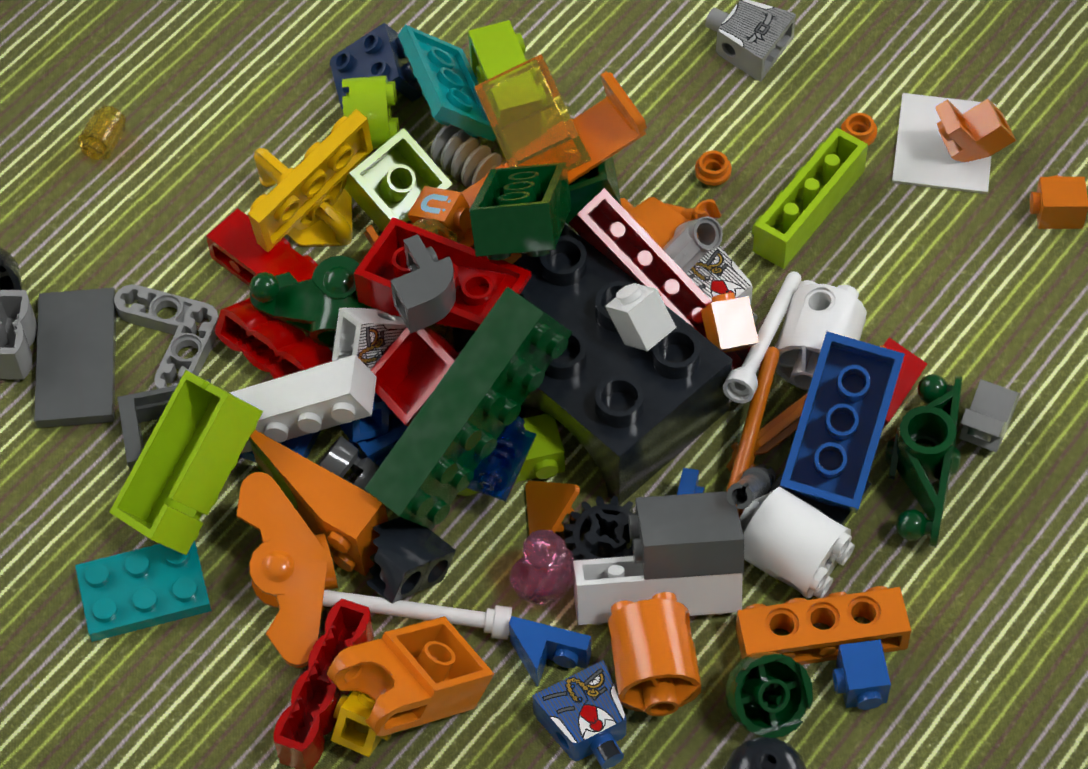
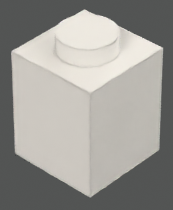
(640, 316)

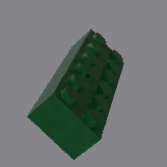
(469, 410)

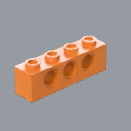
(808, 644)

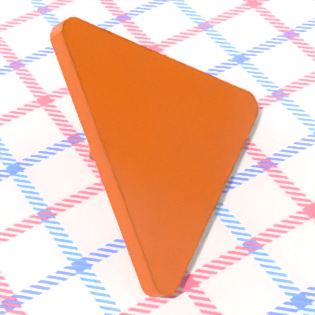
(549, 504)

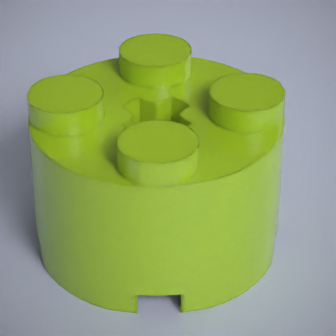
(374, 99)

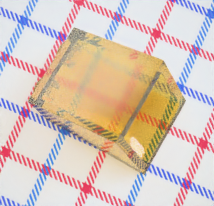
(532, 117)

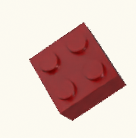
(412, 371)

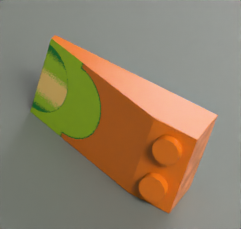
(324, 503)

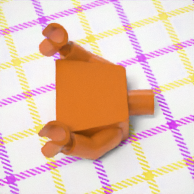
(662, 218)

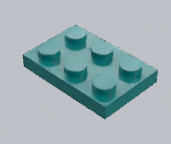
(141, 590)

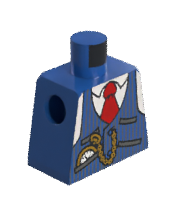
(584, 715)

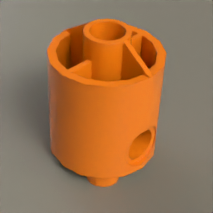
(654, 654)

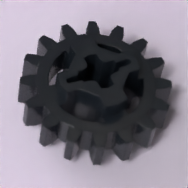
(602, 520)

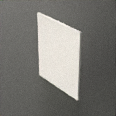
(922, 155)

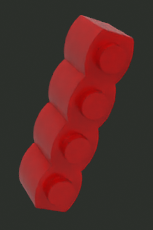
(268, 341)
(314, 696)

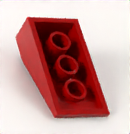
(477, 279)

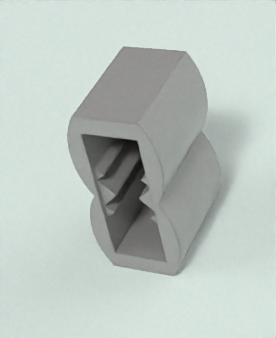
(17, 334)

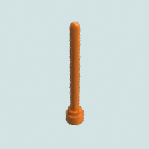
(754, 417)

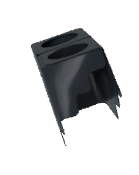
(407, 559)

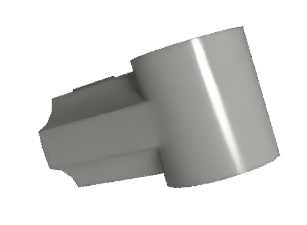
(685, 246)

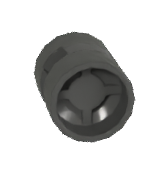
(342, 457)

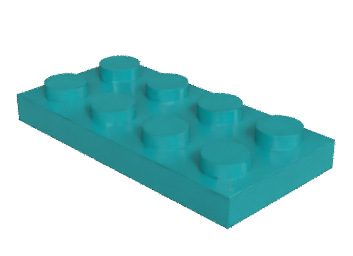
(446, 82)

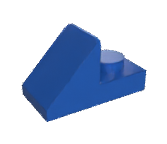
(540, 642)

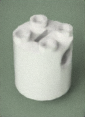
(810, 314)
(794, 542)

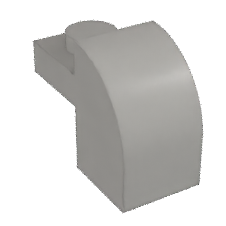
(989, 415)

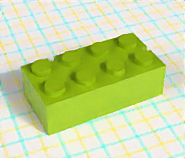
(185, 462)

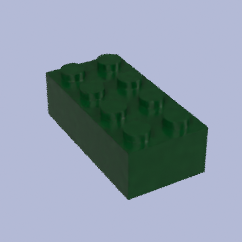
(520, 211)

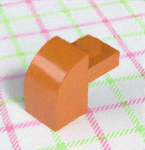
(975, 133)

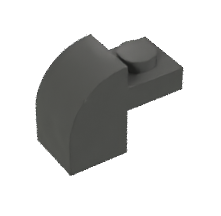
(426, 291)

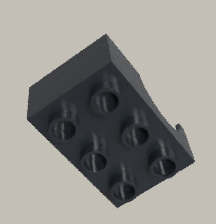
(618, 400)

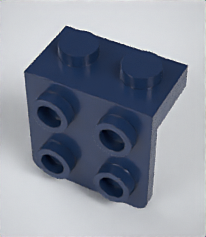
(376, 55)

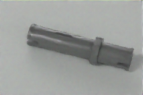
(752, 485)

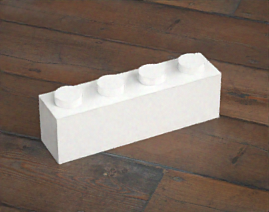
(312, 399)
(616, 579)

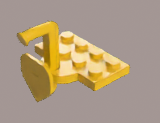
(311, 197)

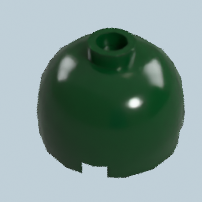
(769, 694)

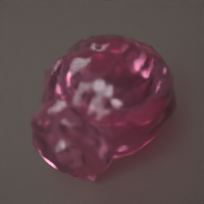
(544, 568)

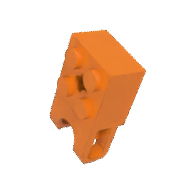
(413, 675)

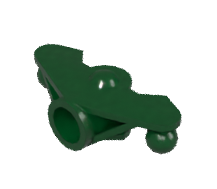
(310, 303)
(921, 465)

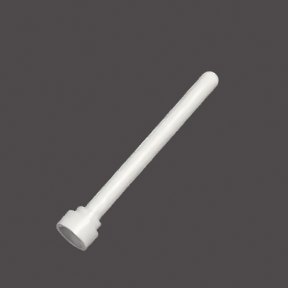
(742, 381)
(493, 620)

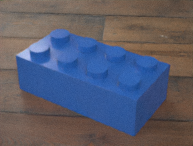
(841, 421)

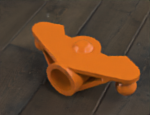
(287, 568)

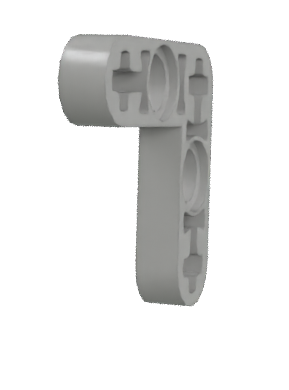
(180, 325)

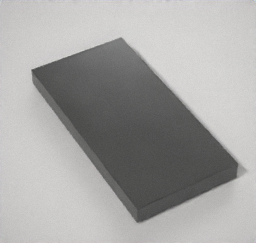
(75, 358)

